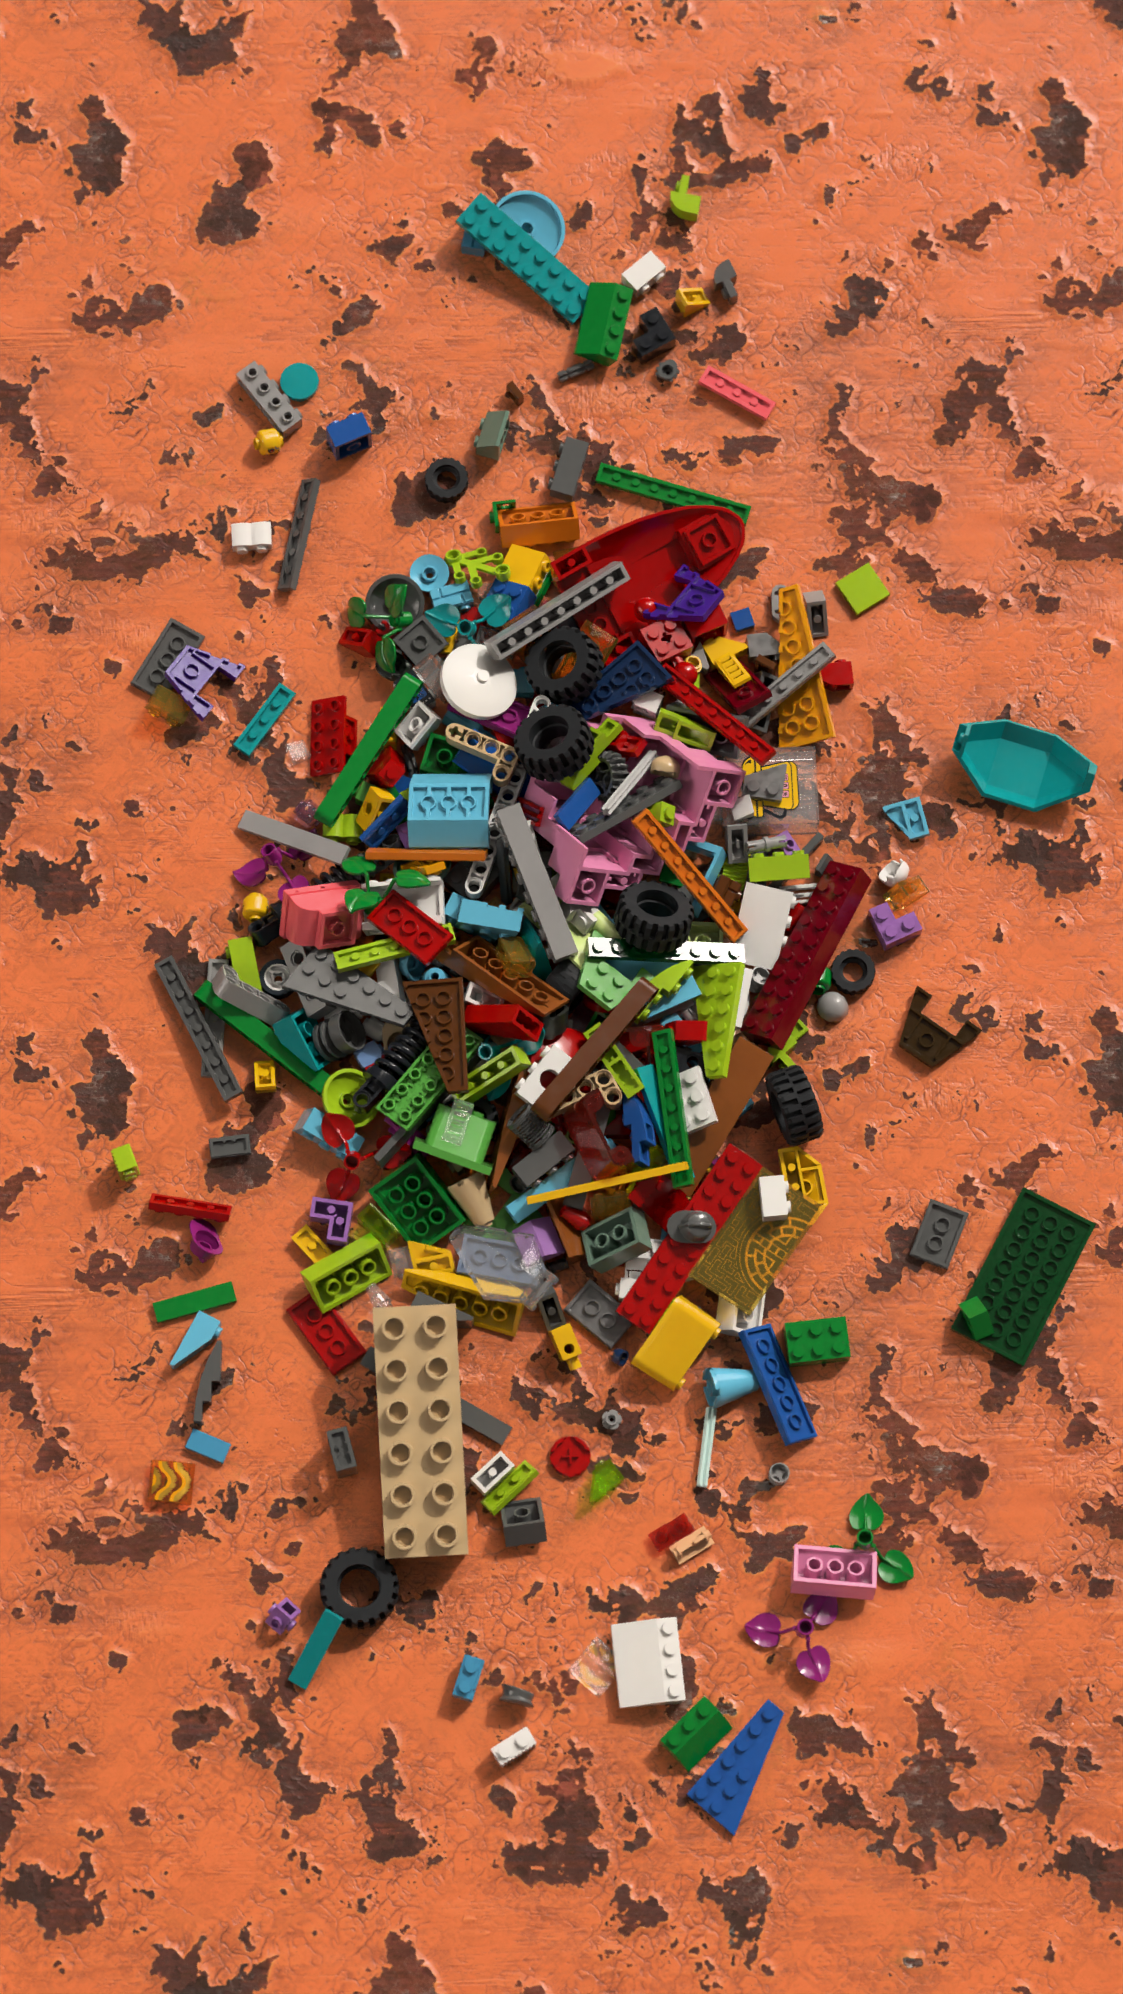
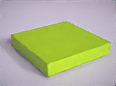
(862, 589)

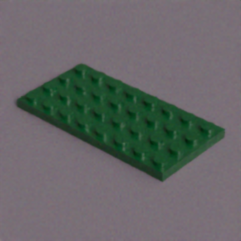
(1026, 1273)

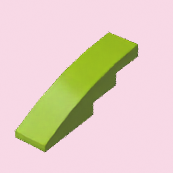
(619, 1068)

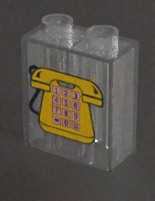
(799, 802)

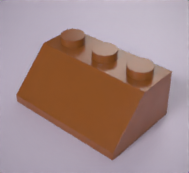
(570, 1237)

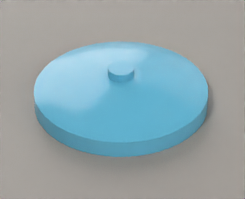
(537, 216)

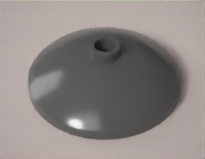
(375, 598)

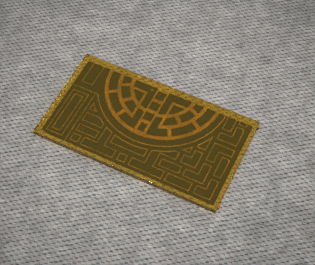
(750, 1252)

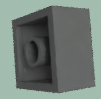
(523, 1522)

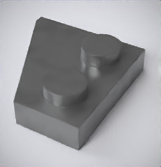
(766, 784)

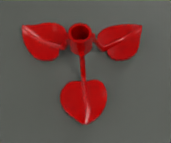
(336, 1131)

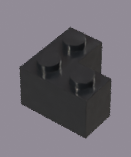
(656, 338)

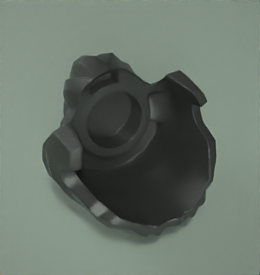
(401, 667)

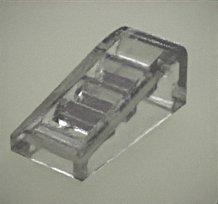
(463, 1106)

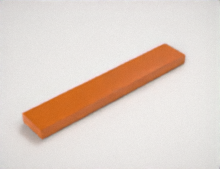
(426, 854)

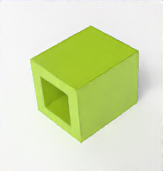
(663, 813)

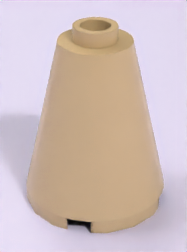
(473, 1199)

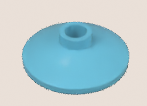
(429, 564)

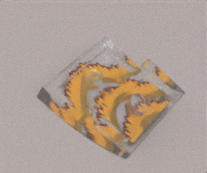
(595, 1667)

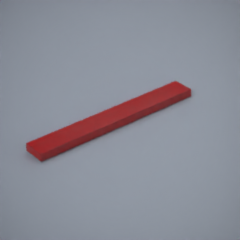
(718, 718)

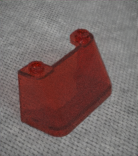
(590, 1141)

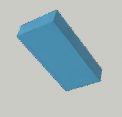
(208, 1446)

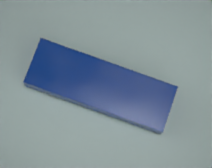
(577, 804)
(385, 822)

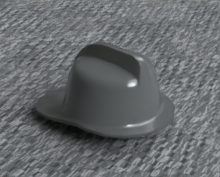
(691, 1226)

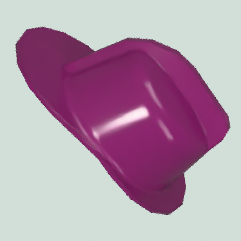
(205, 1240)

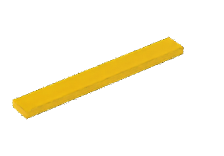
(607, 1182)

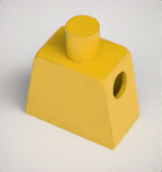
(565, 1336)

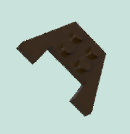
(926, 1038)

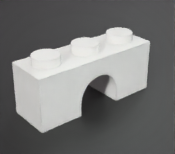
(552, 1060)

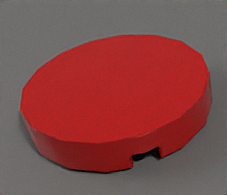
(570, 1456)

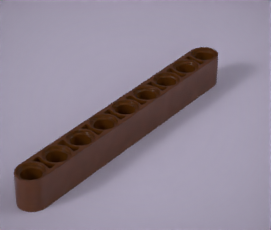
(594, 1049)

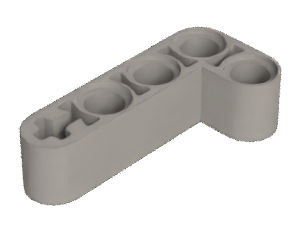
(246, 997)

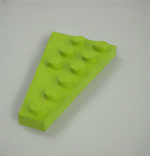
(719, 1006)

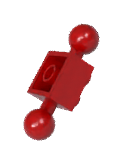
(665, 640)

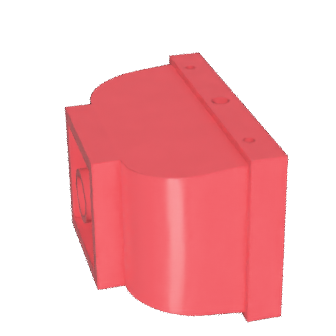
(319, 916)

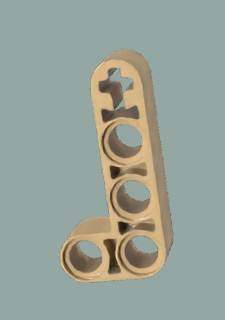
(479, 750)
(605, 1089)

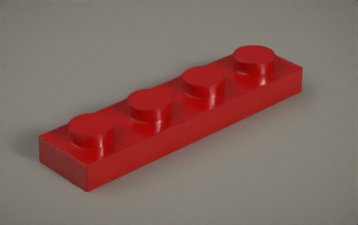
(190, 1207)

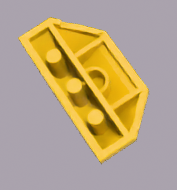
(803, 1174)

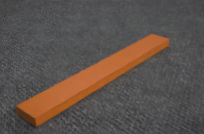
(689, 875)

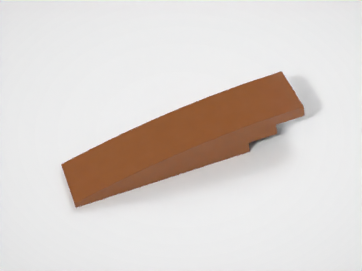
(477, 962)
(729, 1099)
(505, 1137)

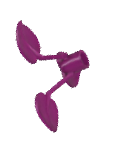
(254, 871)
(813, 1662)

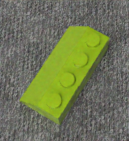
(346, 1272)

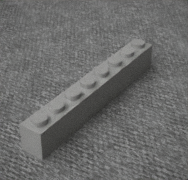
(557, 610)
(536, 883)

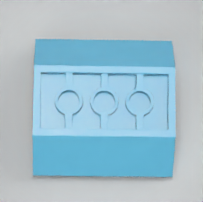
(449, 811)

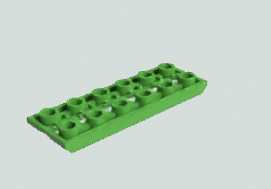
(419, 1087)

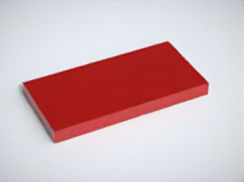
(410, 927)
(326, 1334)

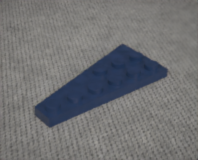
(623, 680)

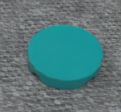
(299, 381)

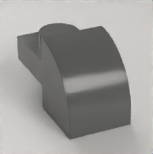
(724, 279)

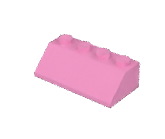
(834, 1572)

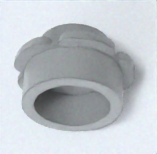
(606, 1419)

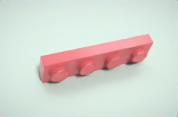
(737, 393)

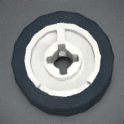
(267, 978)

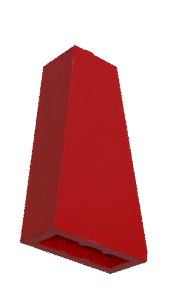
(503, 1021)

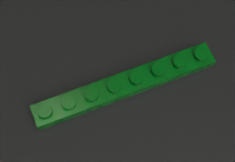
(664, 491)
(672, 1106)

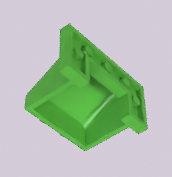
(474, 1144)

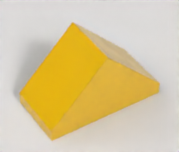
(691, 300)

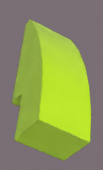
(684, 729)

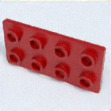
(331, 736)

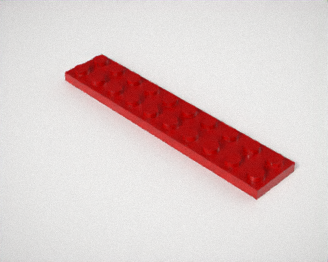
(674, 1260)

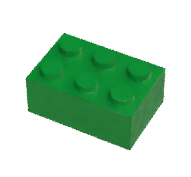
(816, 1341)

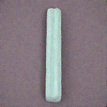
(706, 1447)

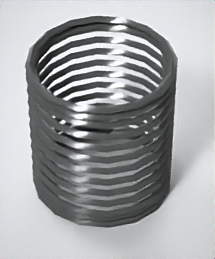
(521, 1121)

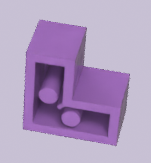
(891, 930)
(337, 1215)

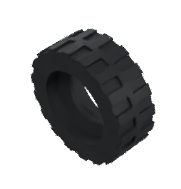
(448, 465)
(861, 959)

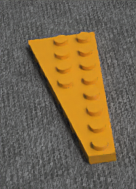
(805, 713)

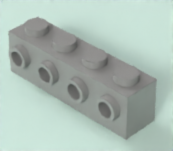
(269, 399)

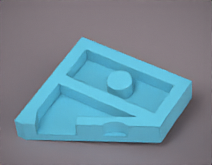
(909, 817)

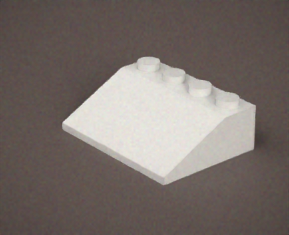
(648, 1663)

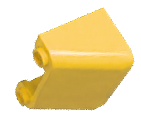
(676, 1343)

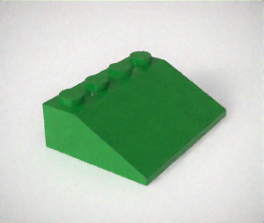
(418, 1201)

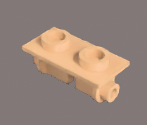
(691, 1545)

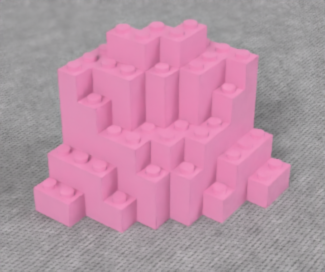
(621, 853)

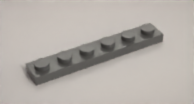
(298, 534)

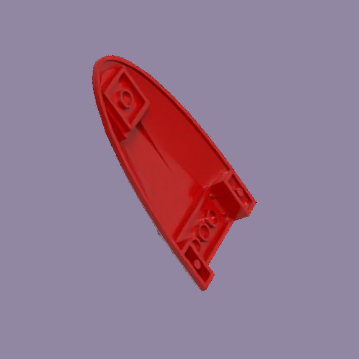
(652, 552)

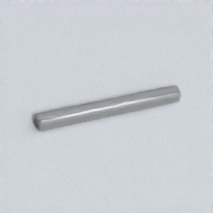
(629, 783)

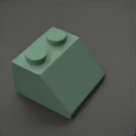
(493, 434)

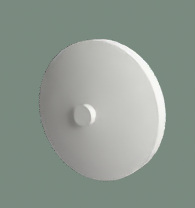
(477, 683)

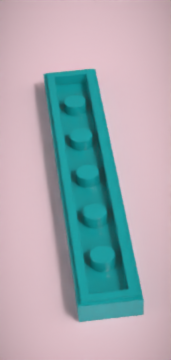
(651, 1095)

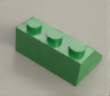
(696, 1733)

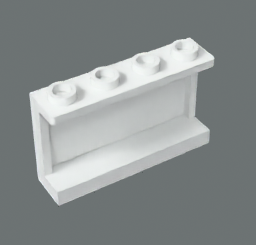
(428, 899)
(766, 916)

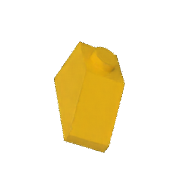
(717, 647)

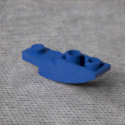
(642, 1132)

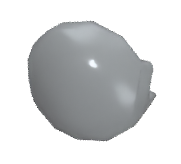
(832, 1007)

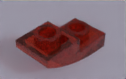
(671, 1532)

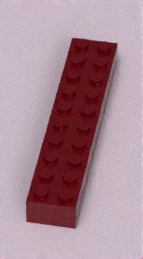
(806, 955)

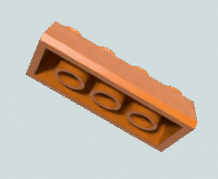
(539, 524)

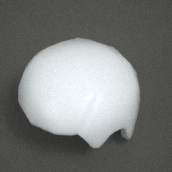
(894, 873)

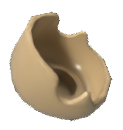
(665, 766)

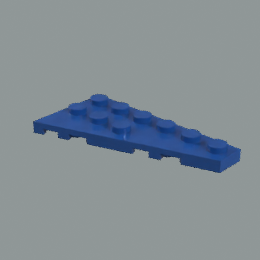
(731, 1778)

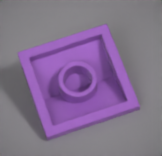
(545, 1235)

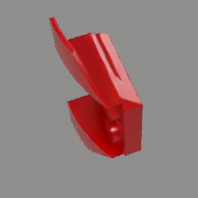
(658, 1199)

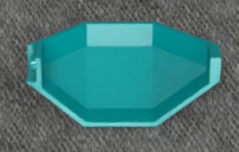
(1022, 764)

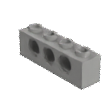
(293, 957)

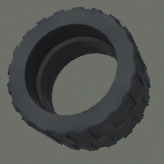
(564, 980)

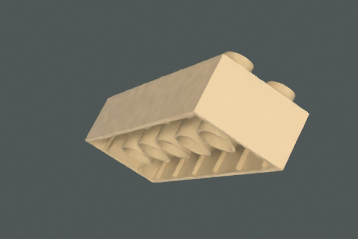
(420, 1431)

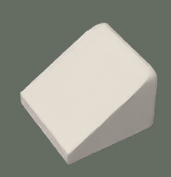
(742, 808)

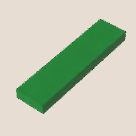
(193, 1302)

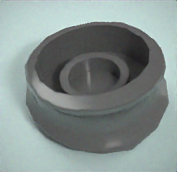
(517, 1696)

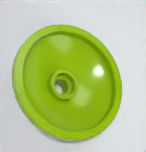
(344, 1085)

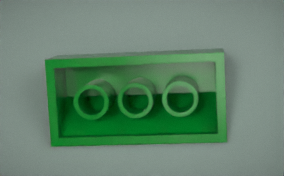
(603, 322)

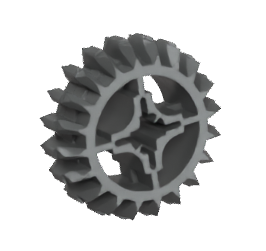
(609, 773)

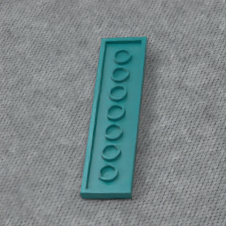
(524, 257)

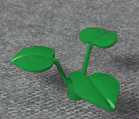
(394, 599)
(358, 899)
(869, 1515)

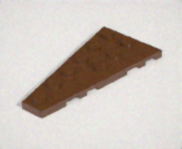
(441, 1017)

